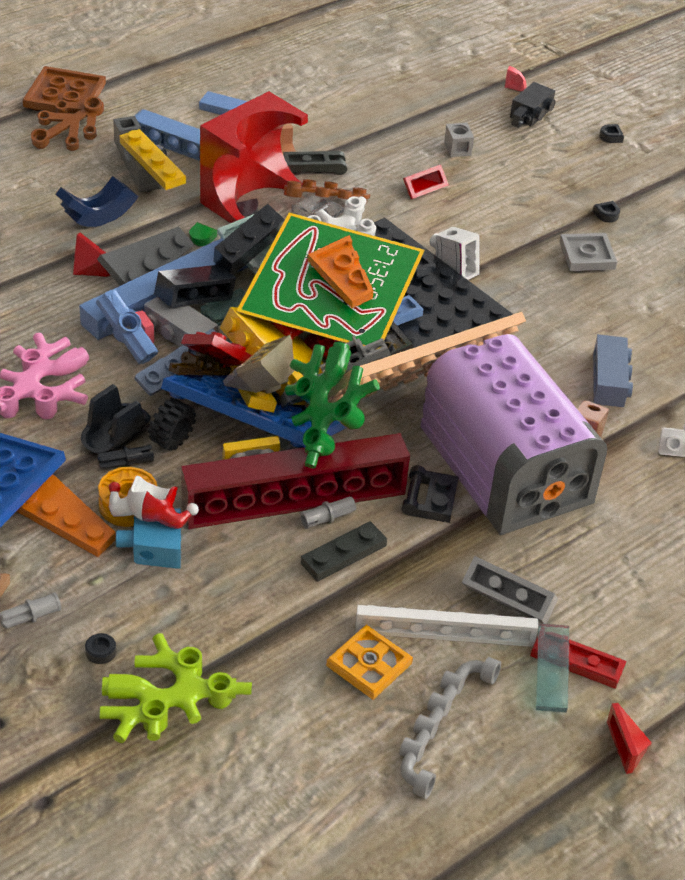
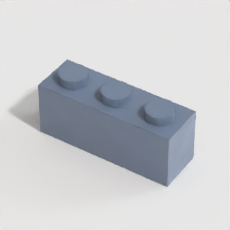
(611, 371)

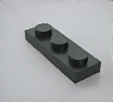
(343, 551)

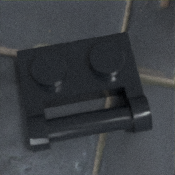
(439, 496)

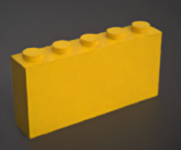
(255, 332)

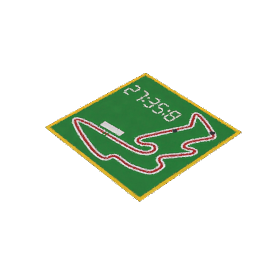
(297, 296)

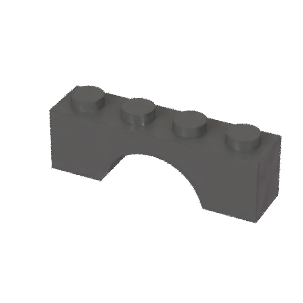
(141, 178)

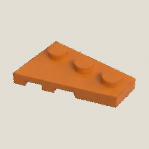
(342, 270)

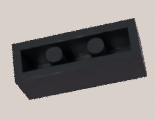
(248, 240)
(194, 285)

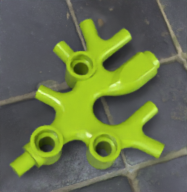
(156, 701)

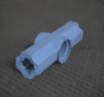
(134, 338)

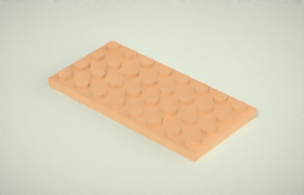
(417, 361)

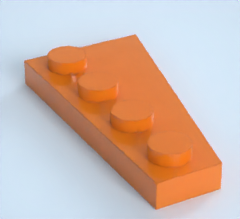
(68, 516)

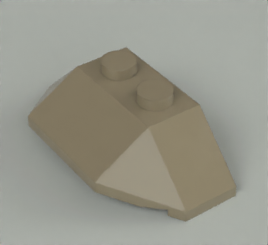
(265, 368)

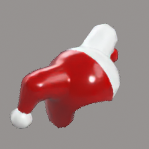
(149, 504)

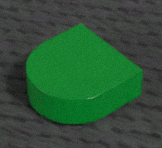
(202, 235)

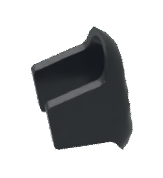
(108, 414)

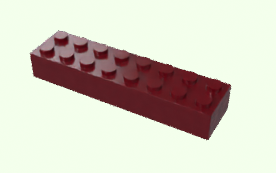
(283, 484)

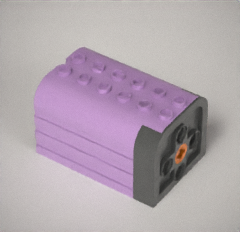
(511, 434)

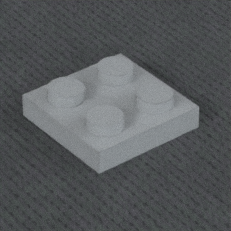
(588, 252)

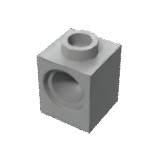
(459, 139)

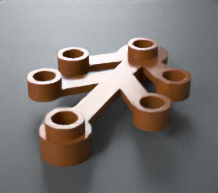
(89, 108)
(294, 189)

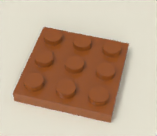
(62, 84)

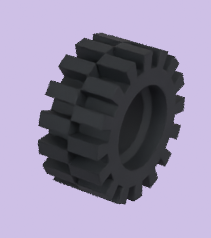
(172, 424)

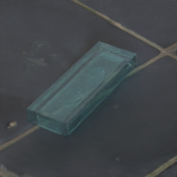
(552, 668)

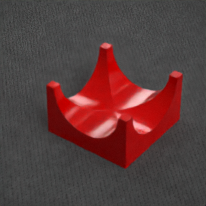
(245, 153)

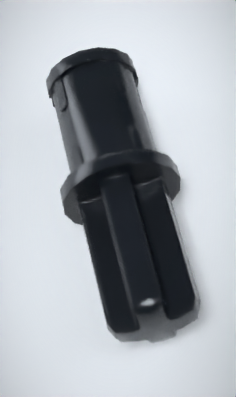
(125, 457)

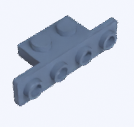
(152, 377)

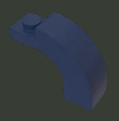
(102, 207)

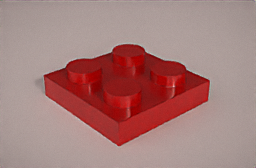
(216, 346)

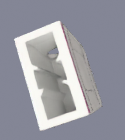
(458, 250)

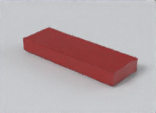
(592, 663)

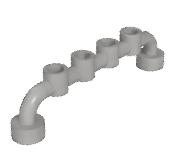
(427, 727)

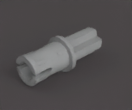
(327, 512)
(30, 610)

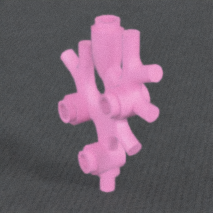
(35, 367)

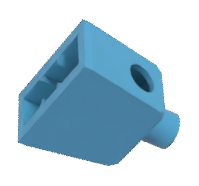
(152, 543)

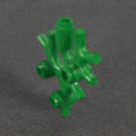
(315, 392)

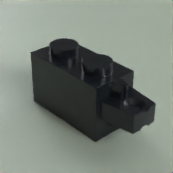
(532, 105)

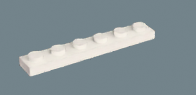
(448, 625)

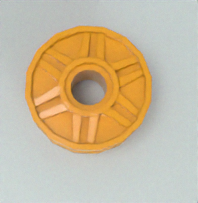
(125, 477)

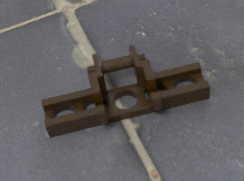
(198, 365)

